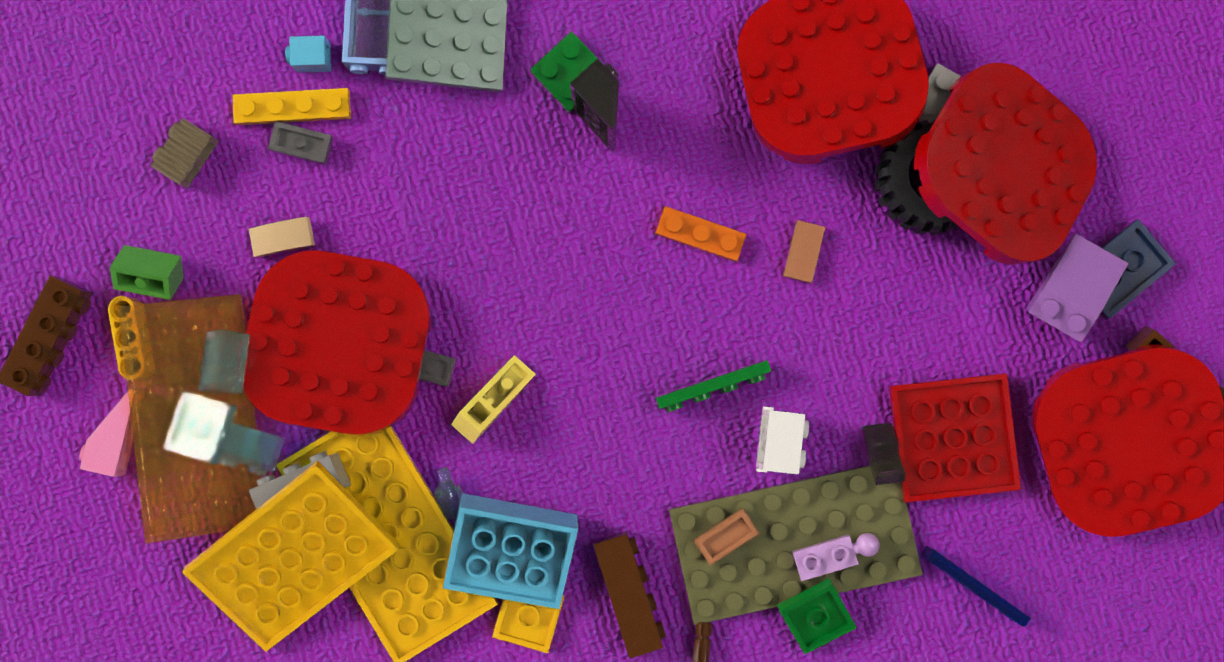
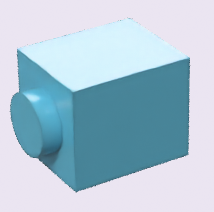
(309, 54)

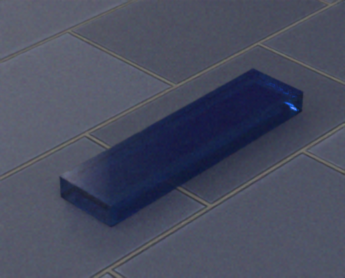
(975, 586)

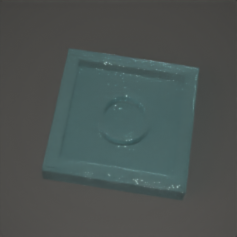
(200, 427)

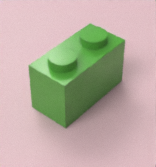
(147, 272)

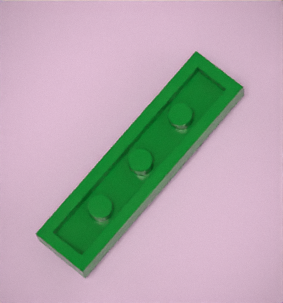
(725, 383)

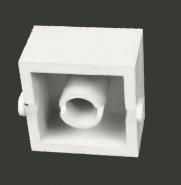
(781, 441)

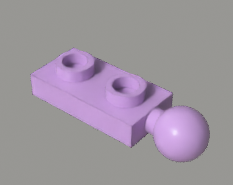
(833, 555)

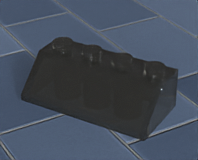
(596, 101)

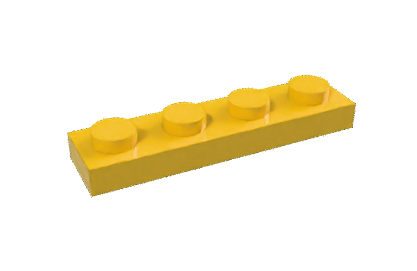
(291, 106)

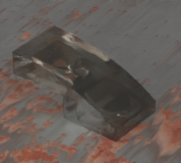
(883, 454)

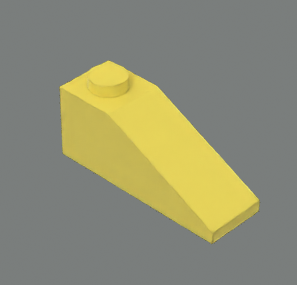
(492, 399)

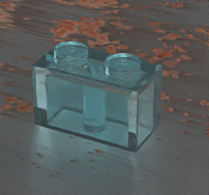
(224, 362)
(251, 448)

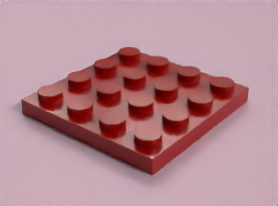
(955, 437)

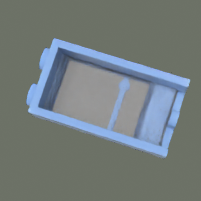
(365, 35)

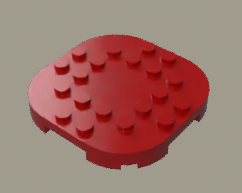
(832, 75)
(1007, 163)
(336, 343)
(1133, 440)

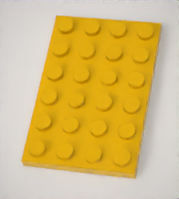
(291, 557)

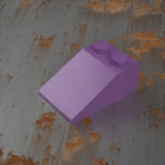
(1077, 287)

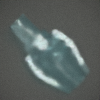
(447, 494)

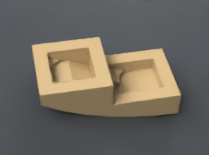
(281, 236)

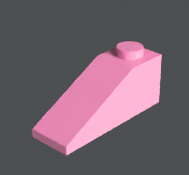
(110, 444)

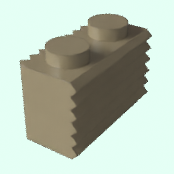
(183, 152)

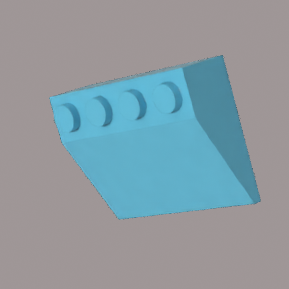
(511, 551)

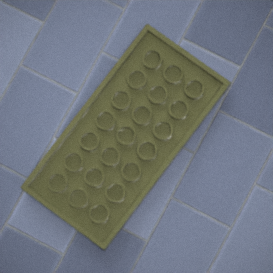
(789, 519)

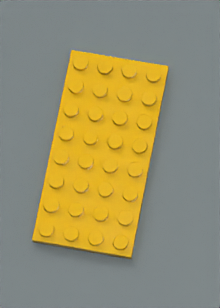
(406, 590)

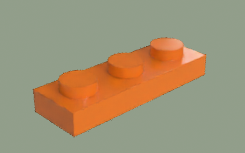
(700, 234)

